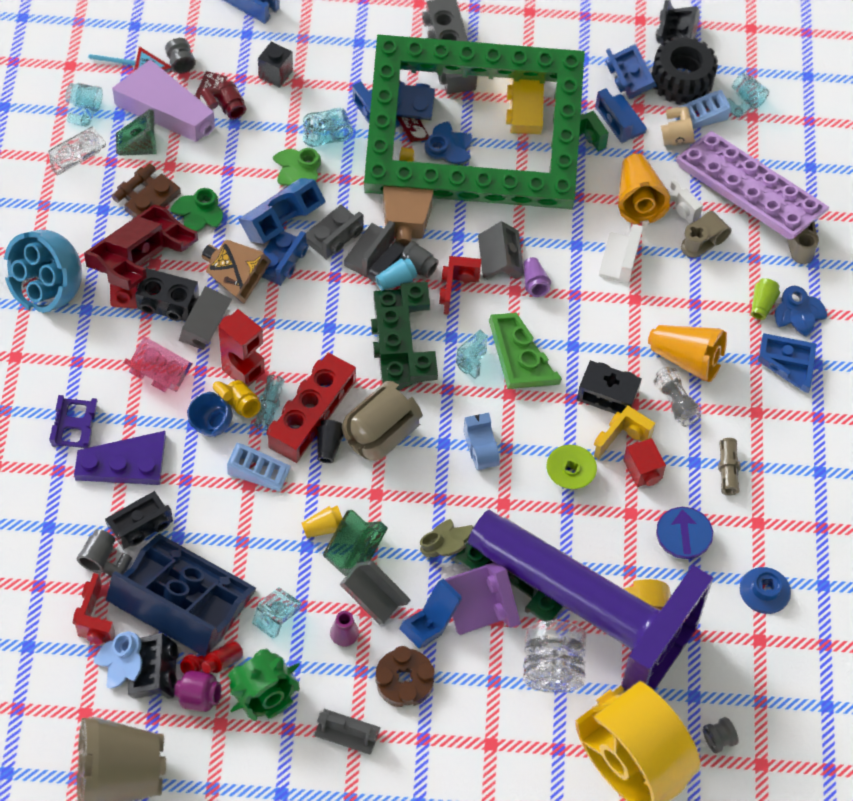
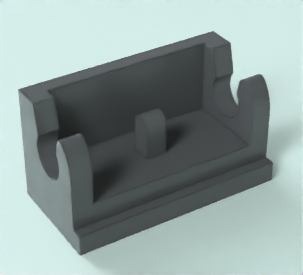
(204, 318)

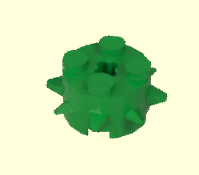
(263, 685)

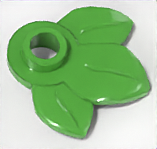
(295, 165)

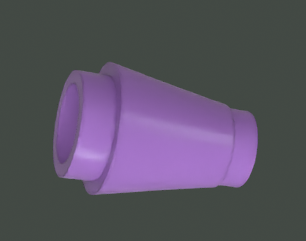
(536, 279)

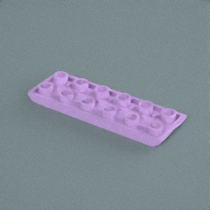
(751, 185)

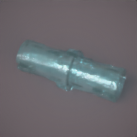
(269, 402)

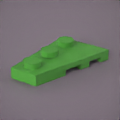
(518, 355)

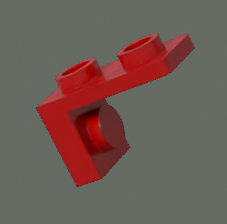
(460, 269)

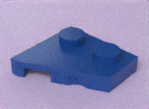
(789, 359)

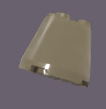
(118, 762)

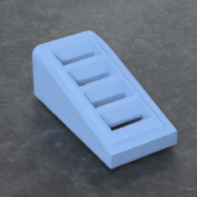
(717, 105)
(251, 455)

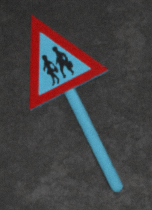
(142, 57)

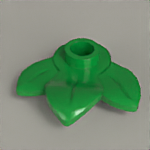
(197, 213)

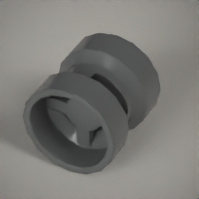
(179, 51)

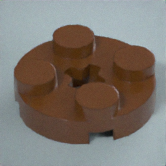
(405, 693)

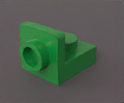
(594, 130)

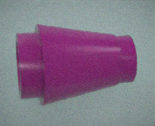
(344, 629)

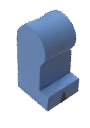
(481, 441)

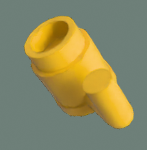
(239, 396)

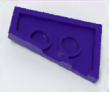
(124, 461)

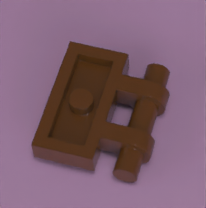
(157, 191)

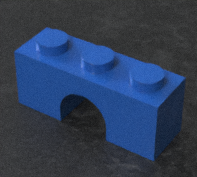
(293, 201)

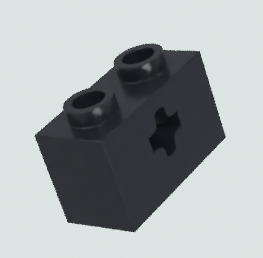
(608, 387)

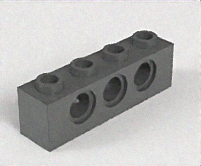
(446, 23)

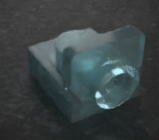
(471, 352)
(275, 611)

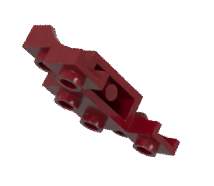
(137, 242)

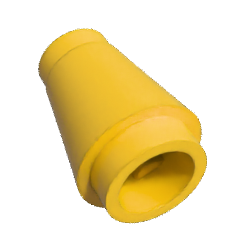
(322, 522)

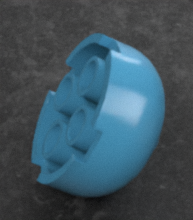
(50, 259)

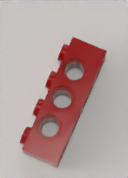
(295, 441)

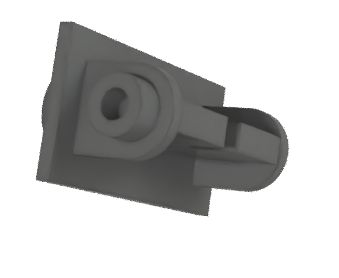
(347, 731)

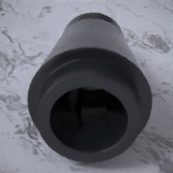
(328, 440)

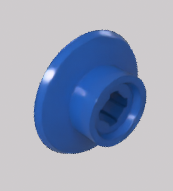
(768, 600)

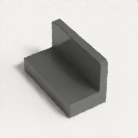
(370, 248)
(500, 251)
(374, 591)

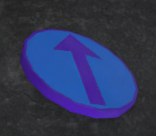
(684, 532)

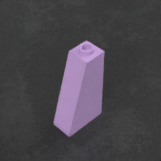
(172, 103)

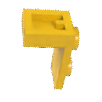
(631, 421)

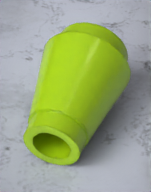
(764, 297)

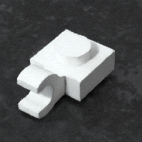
(686, 203)

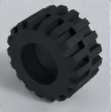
(687, 55)

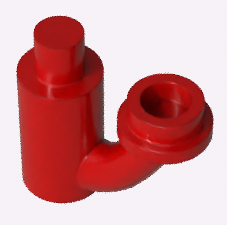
(214, 661)

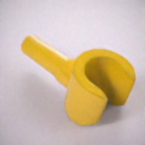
(406, 154)

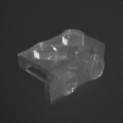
(75, 150)

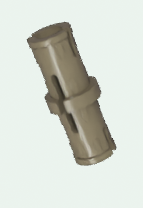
(729, 466)

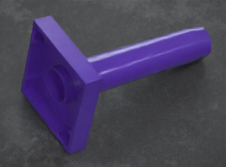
(649, 632)

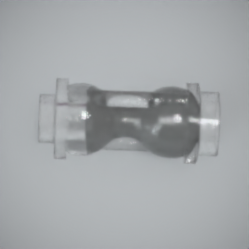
(683, 407)

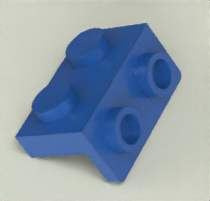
(631, 71)
(415, 101)

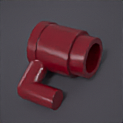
(227, 97)

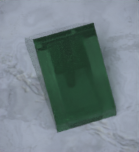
(138, 136)

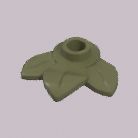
(445, 539)

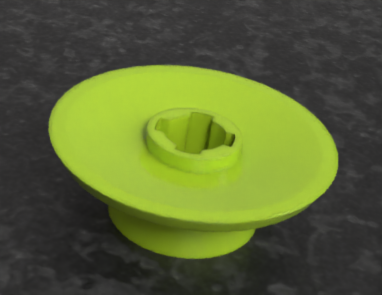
(575, 458)

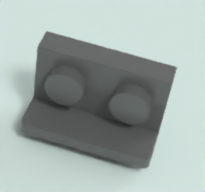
(335, 231)

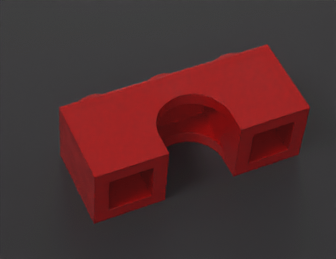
(238, 341)

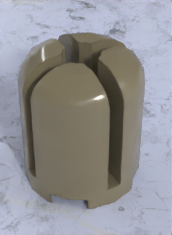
(381, 422)

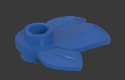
(451, 144)
(801, 313)

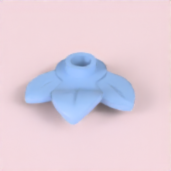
(121, 658)

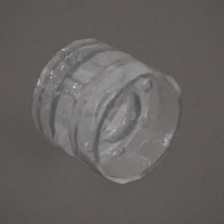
(554, 656)

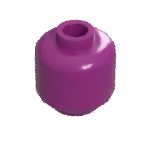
(198, 691)

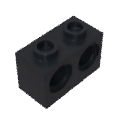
(169, 290)

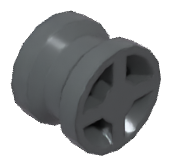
(720, 735)

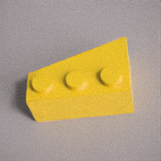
(525, 106)

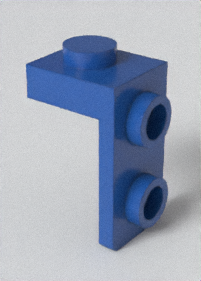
(434, 617)

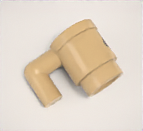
(678, 131)

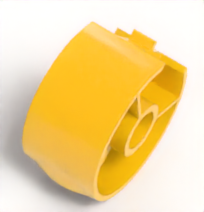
(638, 744)

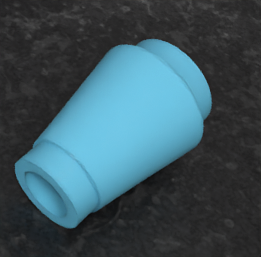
(399, 272)

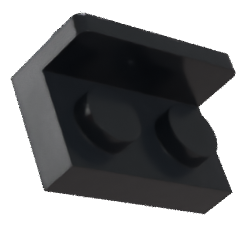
(158, 668)

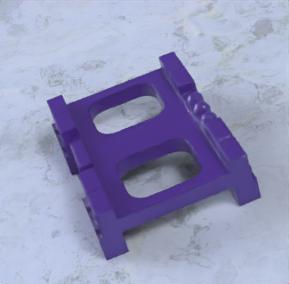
(64, 422)

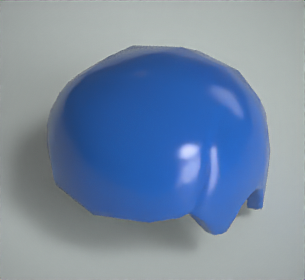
(209, 414)

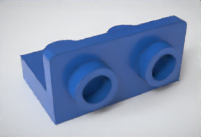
(284, 253)

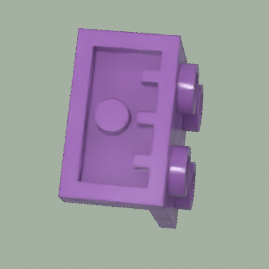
(485, 598)

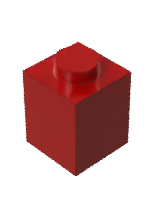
(644, 463)

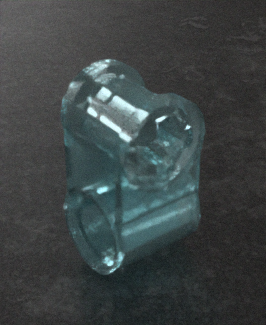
(328, 126)

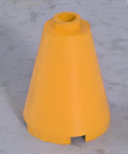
(641, 191)
(690, 348)

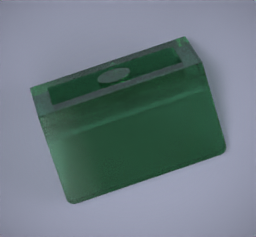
(353, 542)

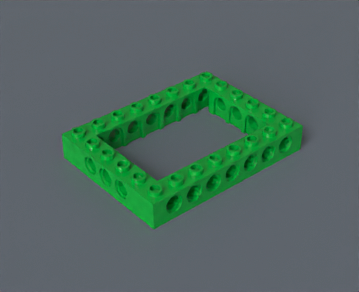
(476, 59)

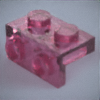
(159, 364)

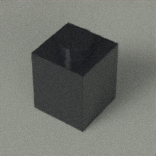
(275, 64)

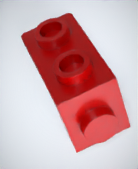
(93, 629)

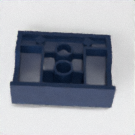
(180, 594)

